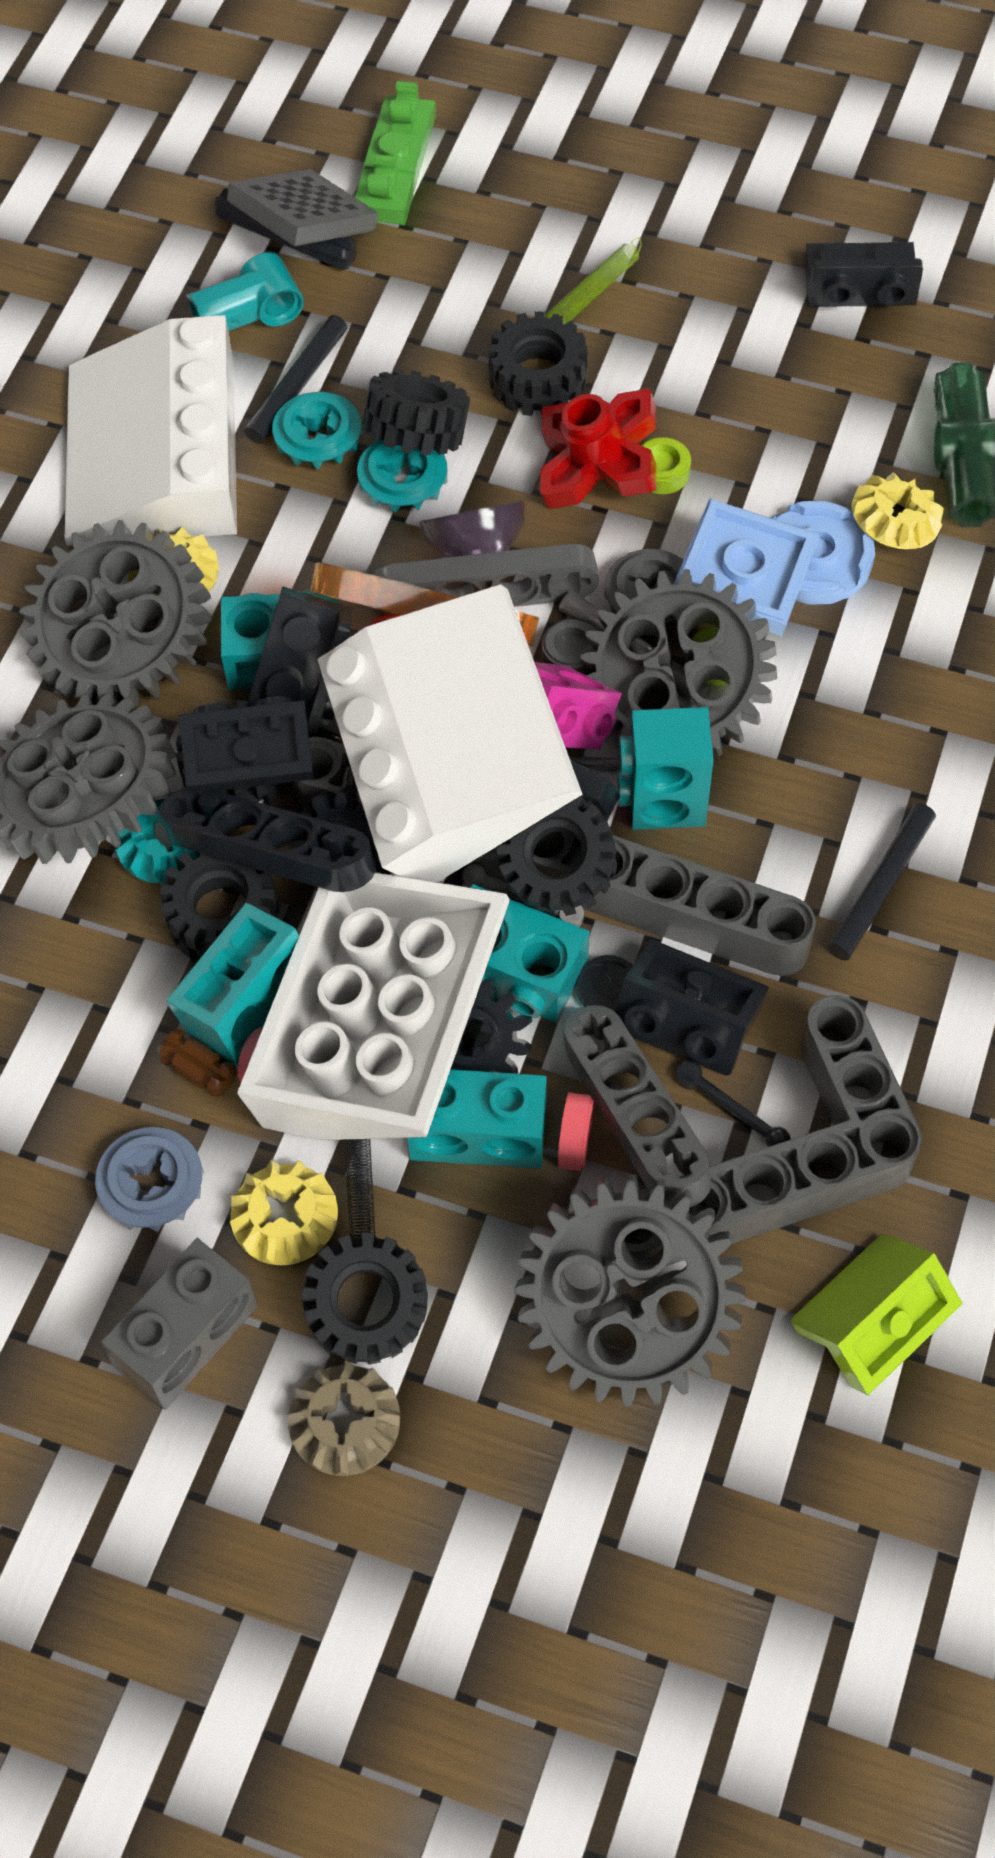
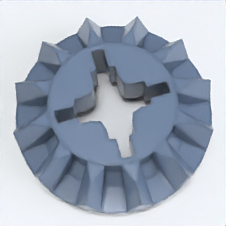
(138, 1154)

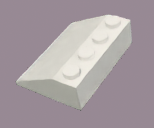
(154, 433)
(447, 733)
(372, 1009)

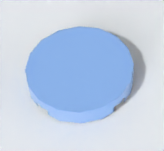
(842, 552)

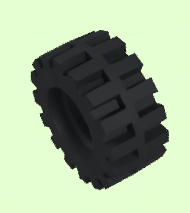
(531, 340)

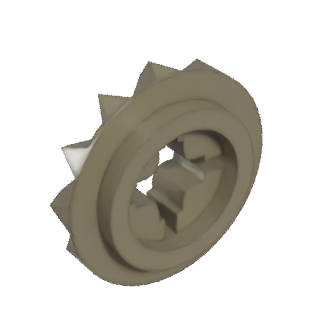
(367, 1439)

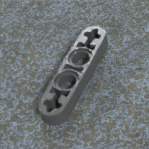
(565, 566)
(640, 1101)

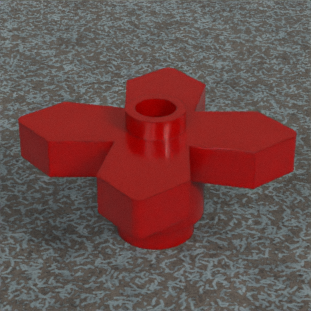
(598, 443)

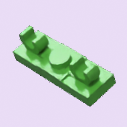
(396, 153)

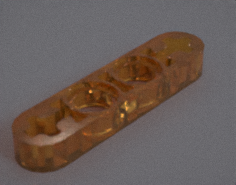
(389, 594)

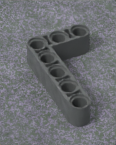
(843, 1146)

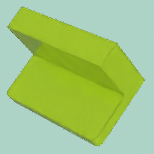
(879, 1310)

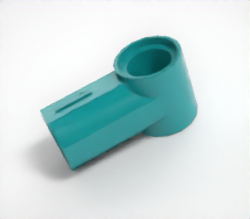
(259, 292)

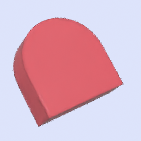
(575, 1131)

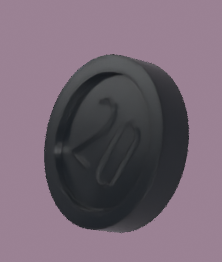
(602, 981)

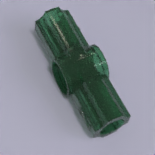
(965, 444)

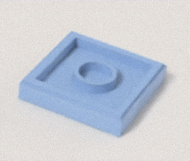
(754, 553)

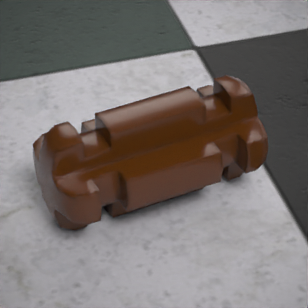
(197, 1062)

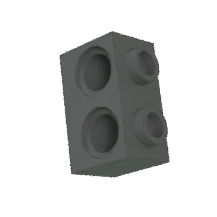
(180, 1323)

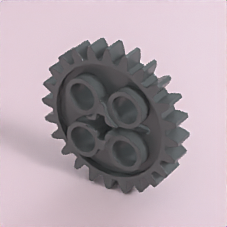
(96, 572)
(731, 656)
(81, 777)
(663, 1343)

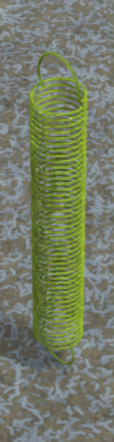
(598, 292)

